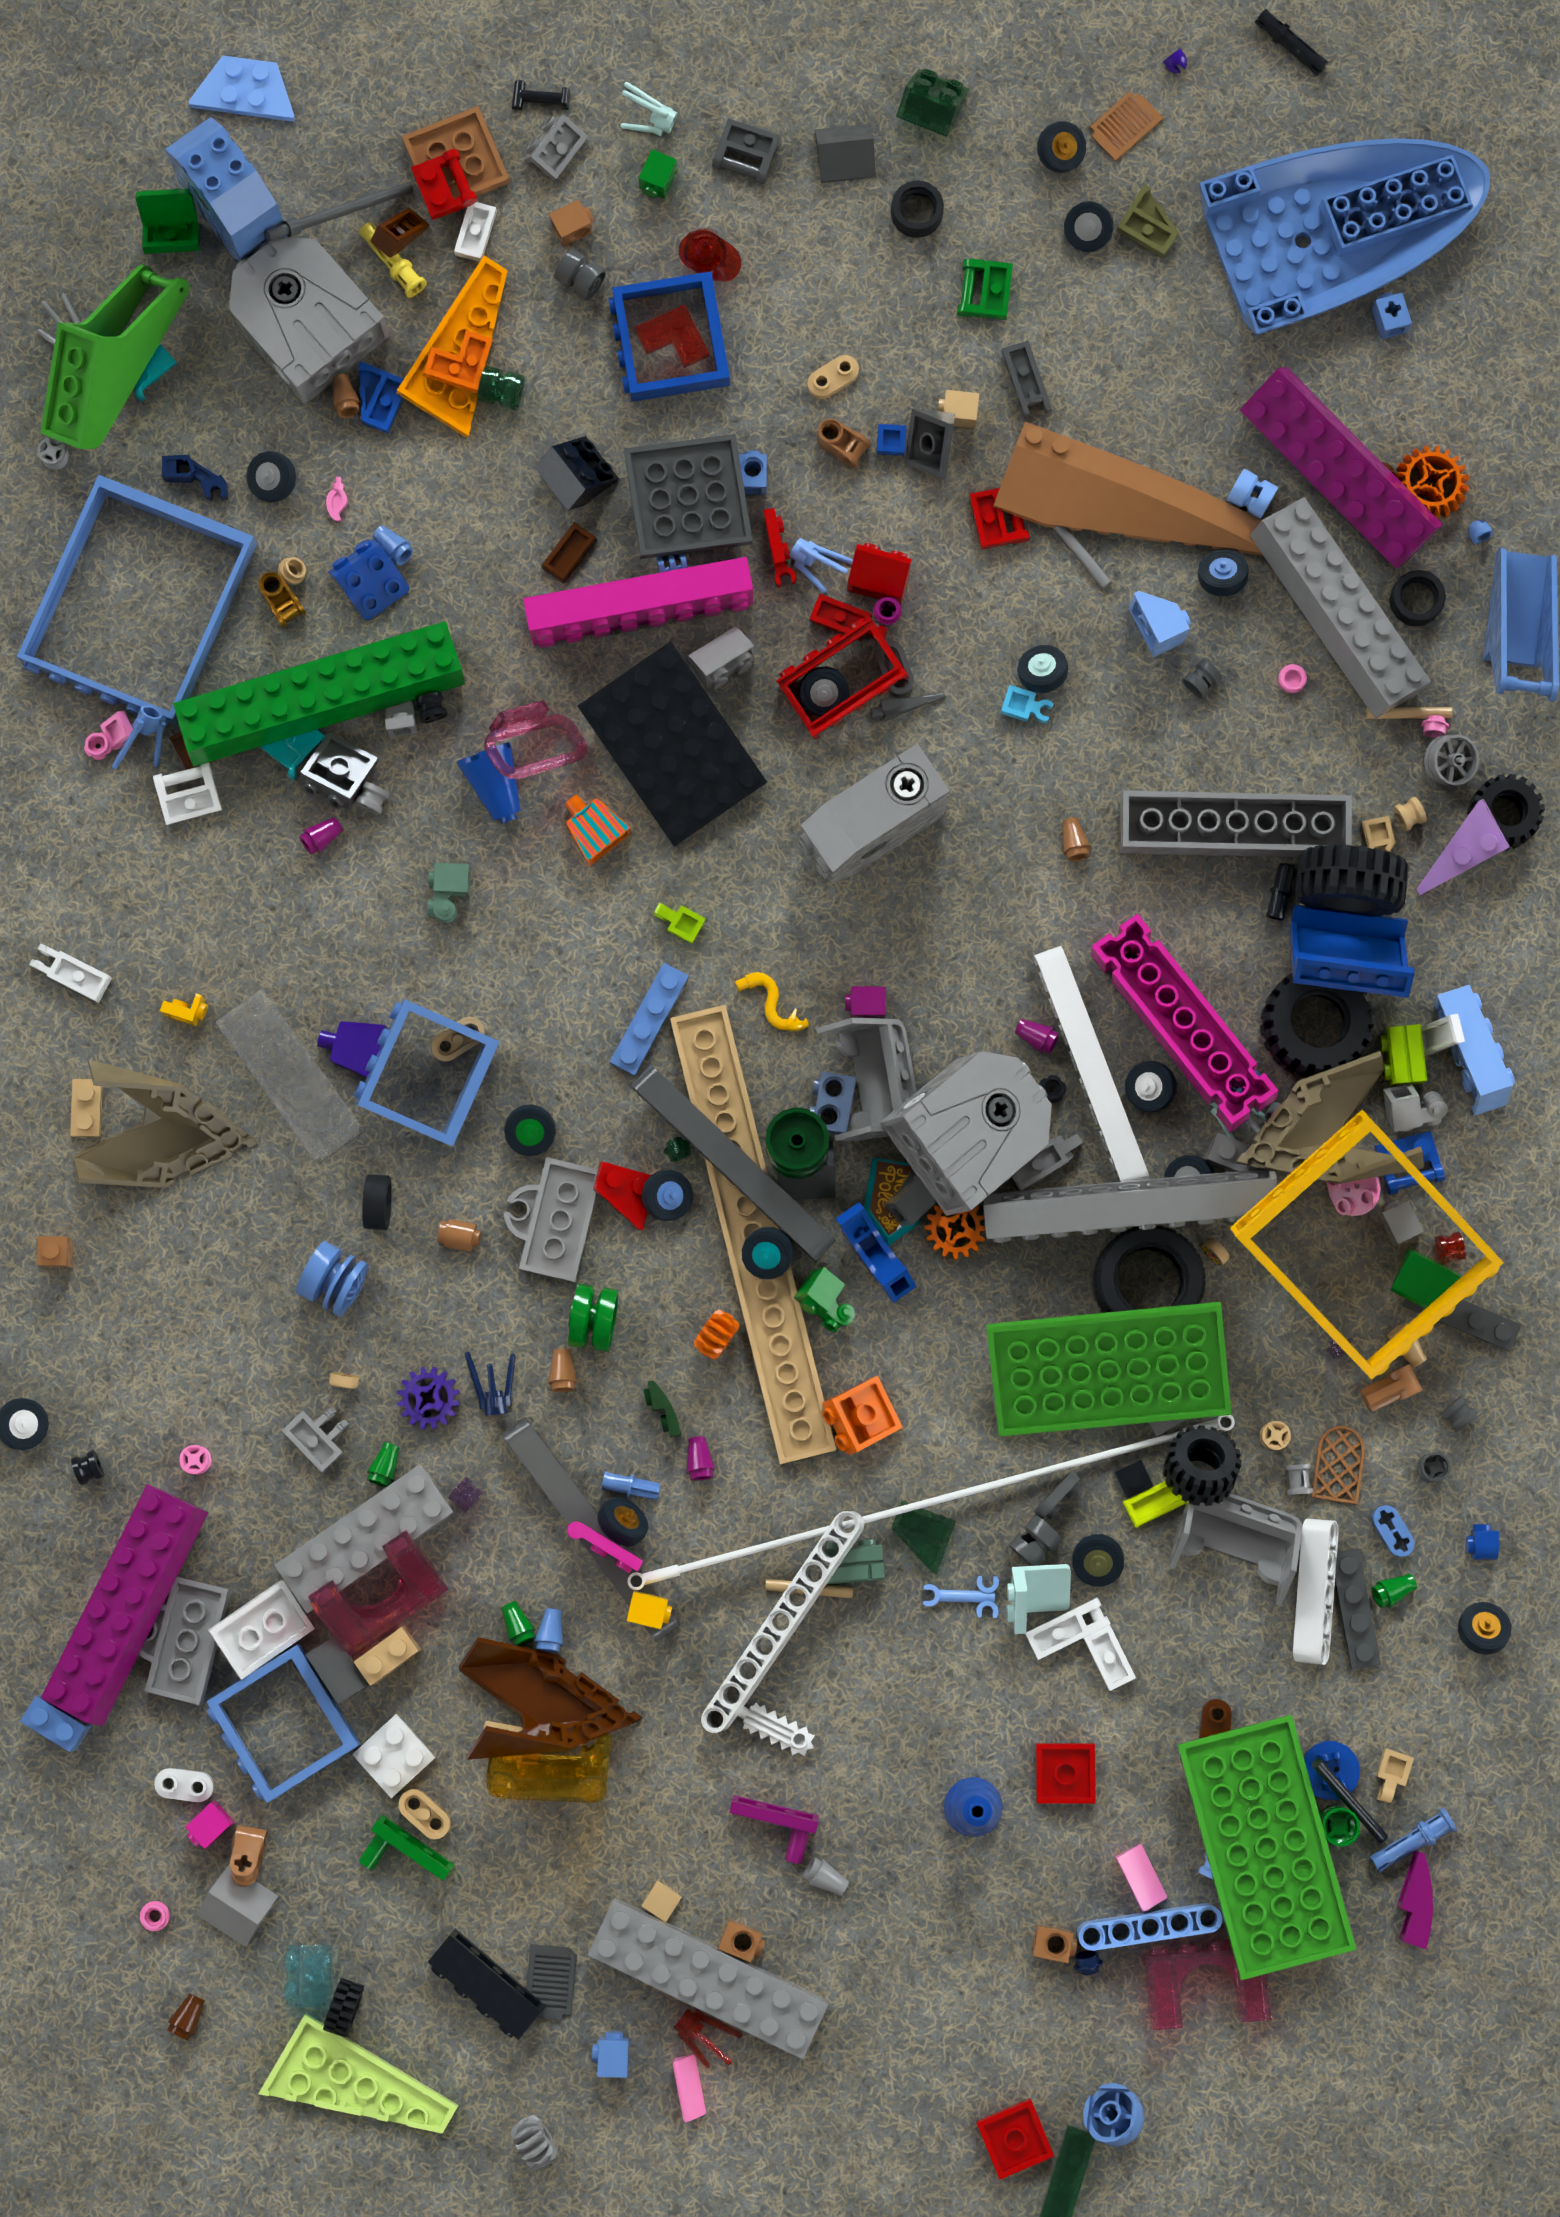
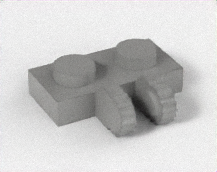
(313, 1440)

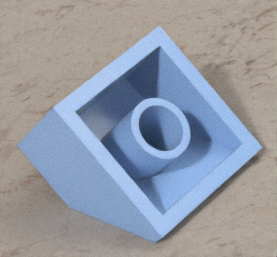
(1159, 622)

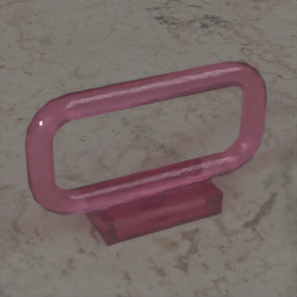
(526, 720)

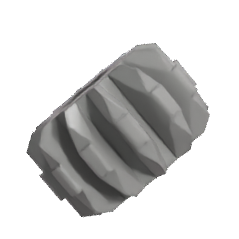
(534, 2142)

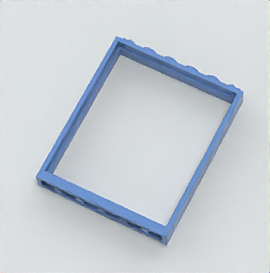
(107, 487)

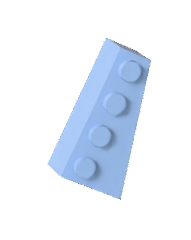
(1479, 1054)

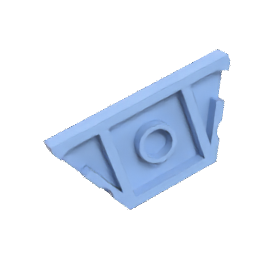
(244, 89)

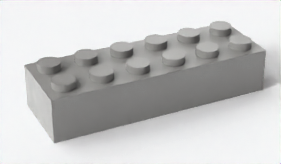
(355, 1542)

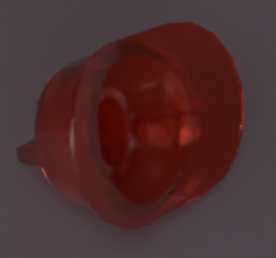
(708, 252)

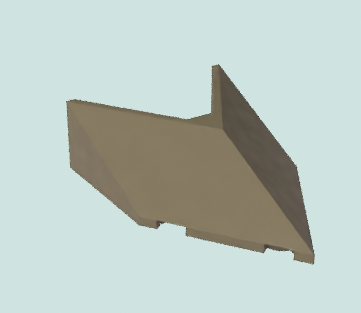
(1313, 1115)
(175, 1135)

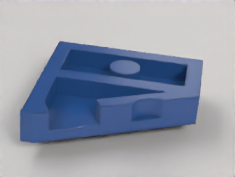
(379, 397)

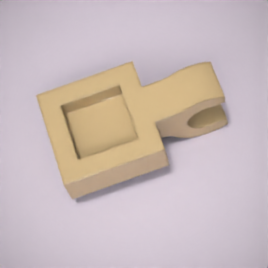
(1394, 1770)

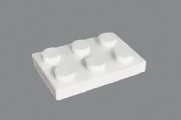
(261, 1629)

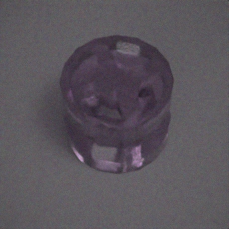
(466, 1494)

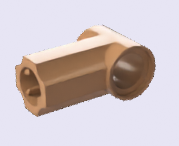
(1395, 1386)

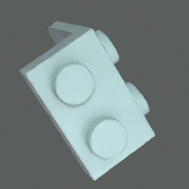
(1037, 1590)

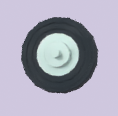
(1042, 668)

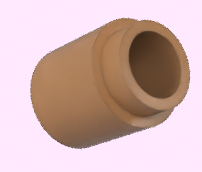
(459, 1235)

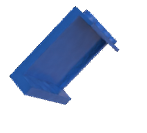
(1350, 951)

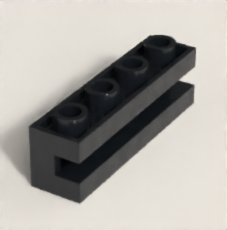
(486, 1984)

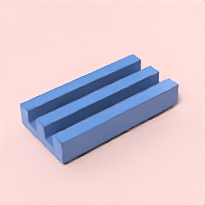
(671, 558)

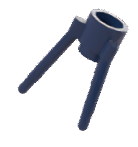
(494, 1402)

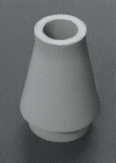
(825, 1877)

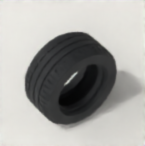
(1159, 1239)

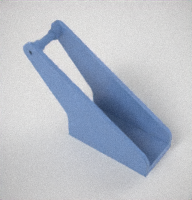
(1524, 621)

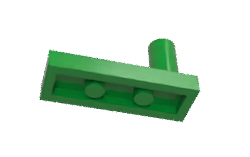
(390, 1833)

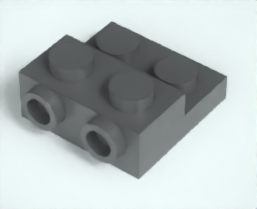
(337, 772)

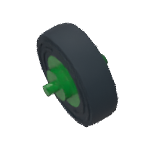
(529, 1130)

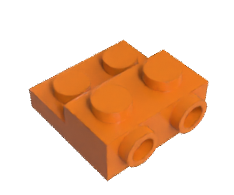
(861, 1416)

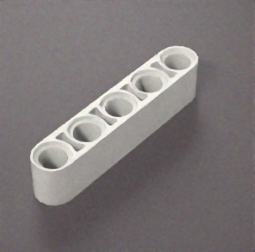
(1315, 1591)

